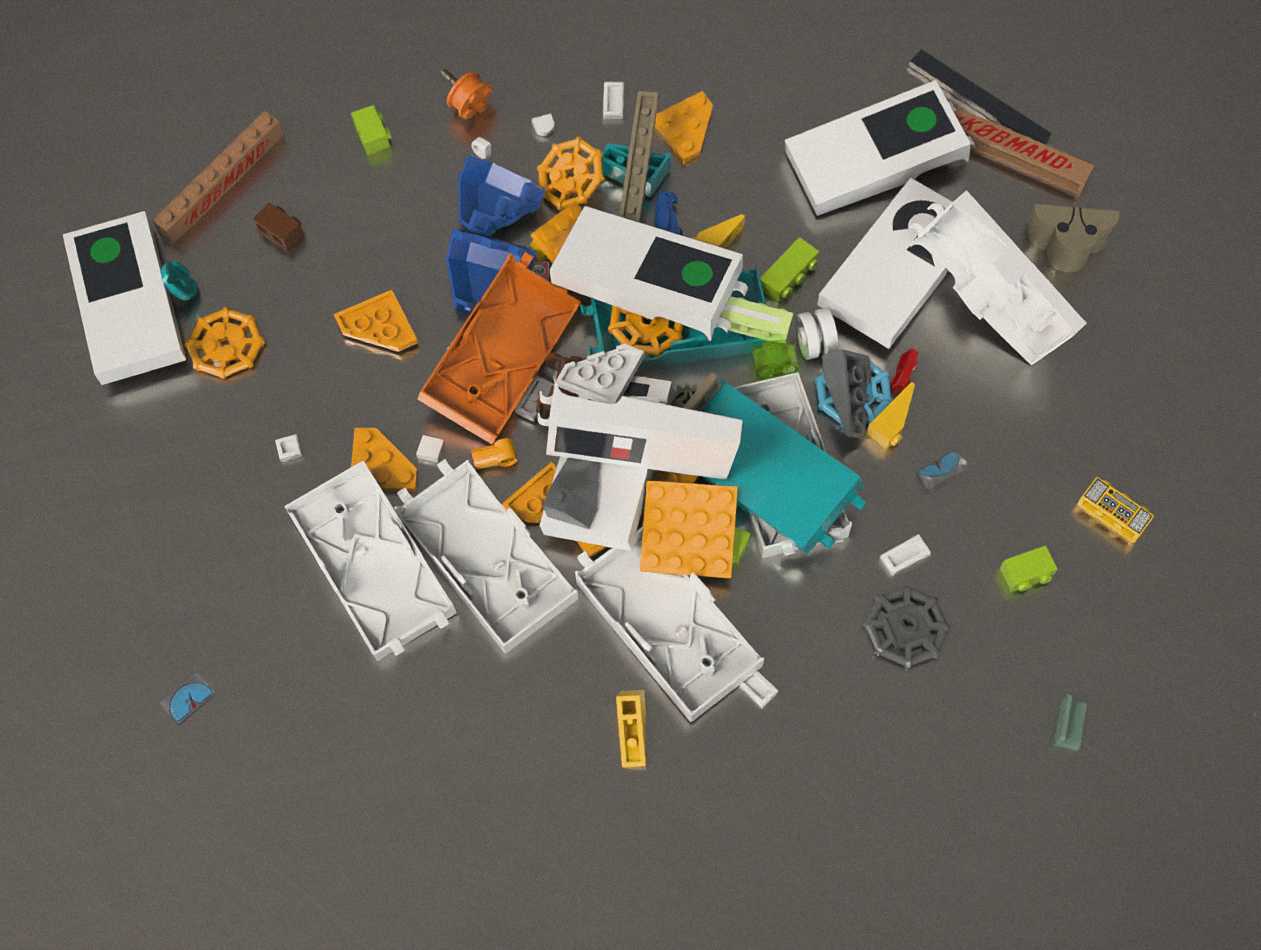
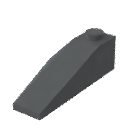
(847, 381)
(574, 493)

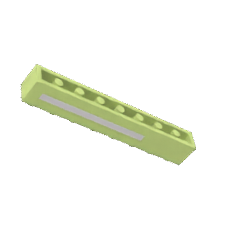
(757, 319)

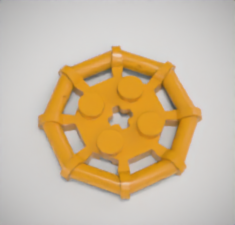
(567, 163)
(224, 331)
(644, 332)

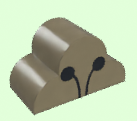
(1070, 233)

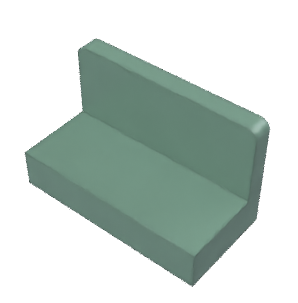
(1070, 723)

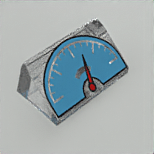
(942, 469)
(187, 698)

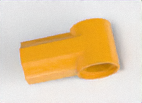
(500, 454)

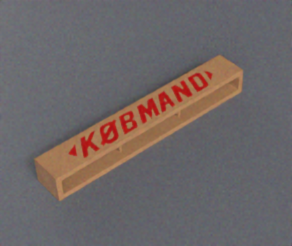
(1025, 152)
(218, 177)

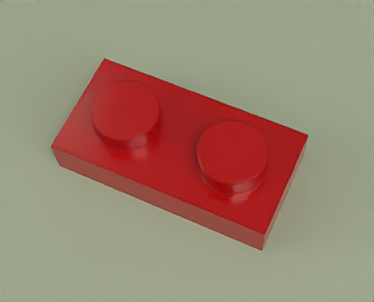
(903, 371)

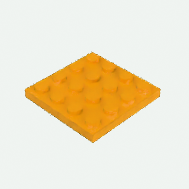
(688, 529)

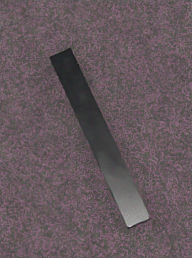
(977, 97)

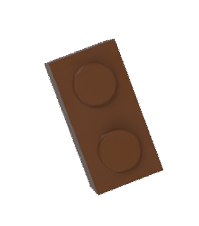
(278, 226)

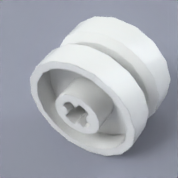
(816, 333)

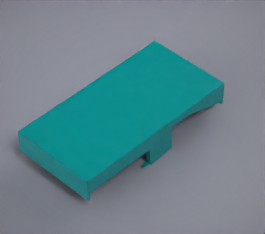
(784, 474)

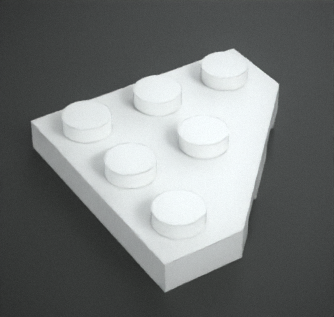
(602, 375)

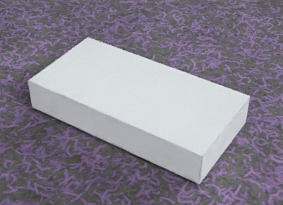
(613, 100)
(905, 555)
(759, 689)

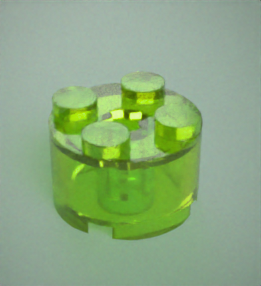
(775, 359)

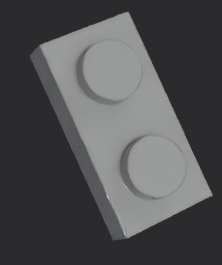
(528, 403)

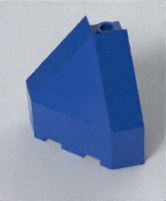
(494, 196)
(474, 264)

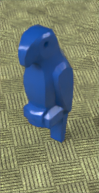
(664, 213)

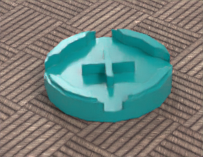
(178, 281)

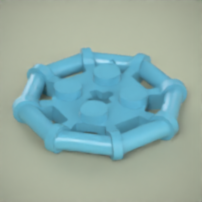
(885, 398)

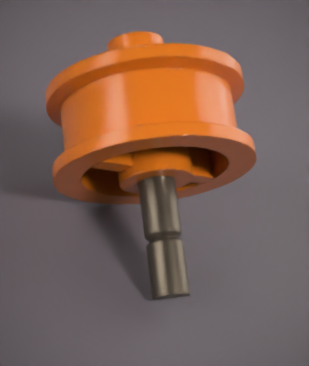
(468, 93)

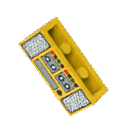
(1115, 509)

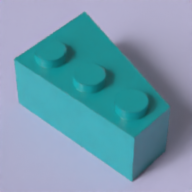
(615, 163)

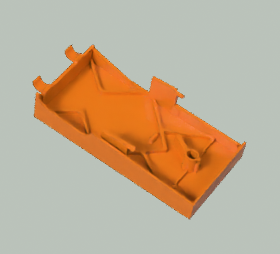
(499, 349)

